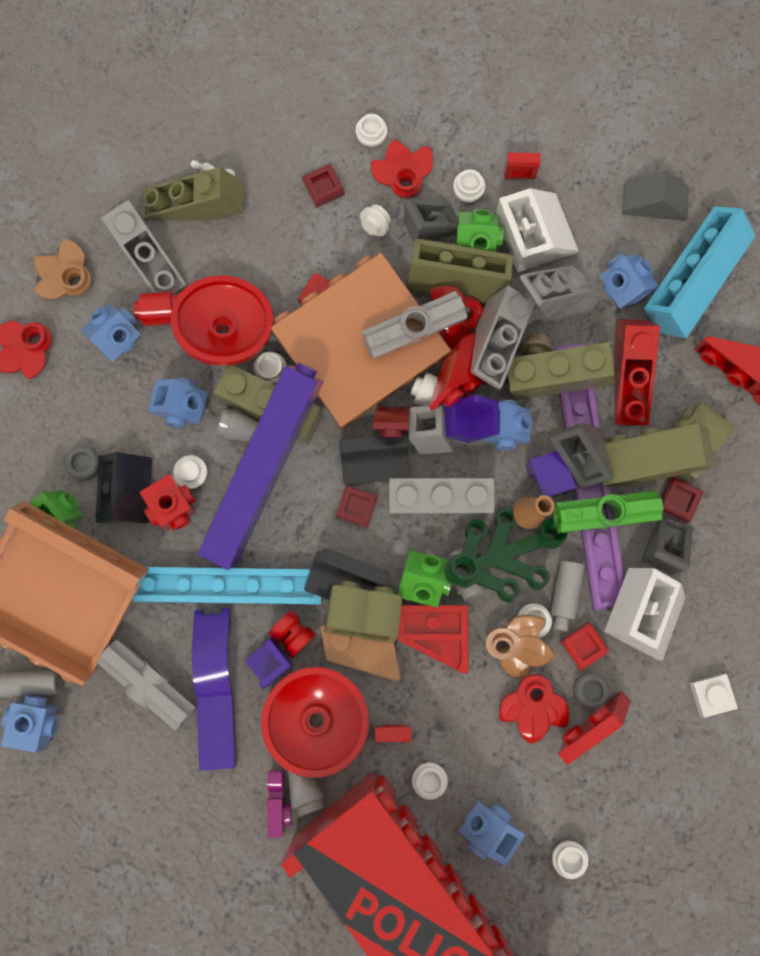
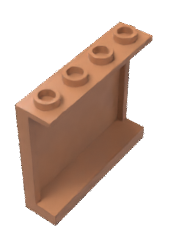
(329, 339)
(61, 593)

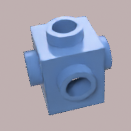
(628, 280)
(111, 331)
(178, 402)
(514, 426)
(29, 724)
(491, 833)

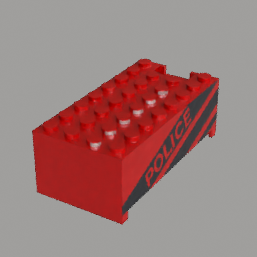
(390, 879)

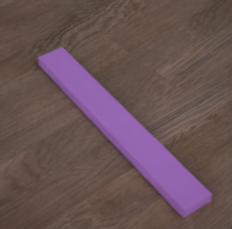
(599, 545)

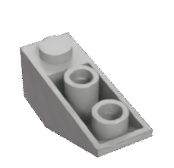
(142, 249)
(556, 289)
(499, 335)

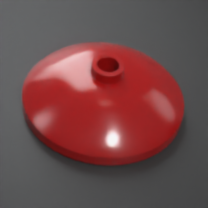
(220, 305)
(309, 748)

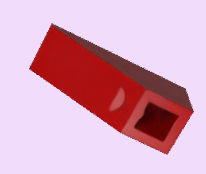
(736, 360)
(634, 370)
(456, 376)

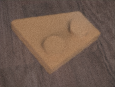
(362, 654)

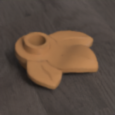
(60, 270)
(524, 645)

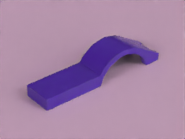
(213, 691)

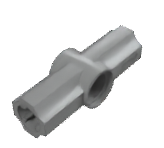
(433, 316)
(147, 684)

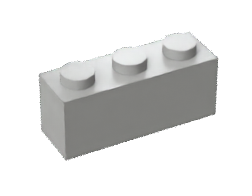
(441, 495)

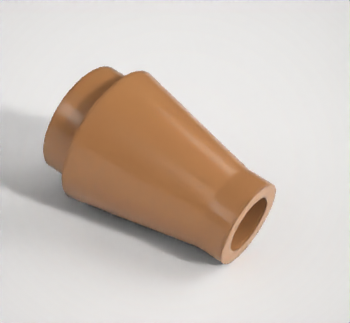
(532, 510)

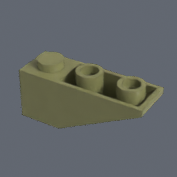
(199, 196)

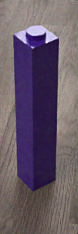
(261, 465)

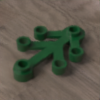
(501, 557)

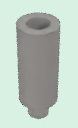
(567, 594)
(30, 683)

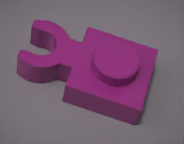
(278, 813)

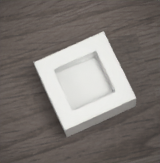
(713, 695)

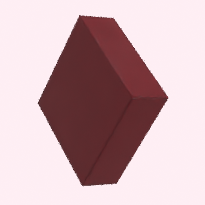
(323, 185)
(681, 499)
(356, 506)

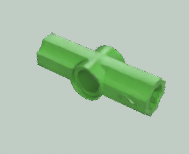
(626, 509)

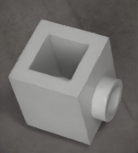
(428, 430)

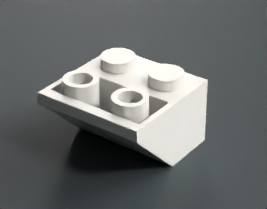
(534, 228)
(646, 611)

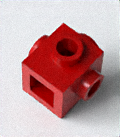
(160, 496)

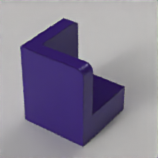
(472, 419)
(551, 474)
(269, 663)

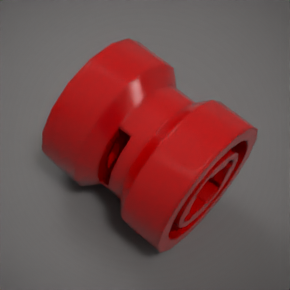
(292, 633)

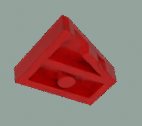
(437, 632)
(598, 726)

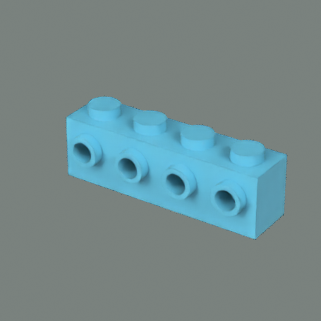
(700, 271)

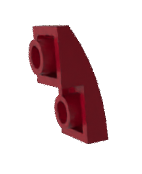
(391, 420)

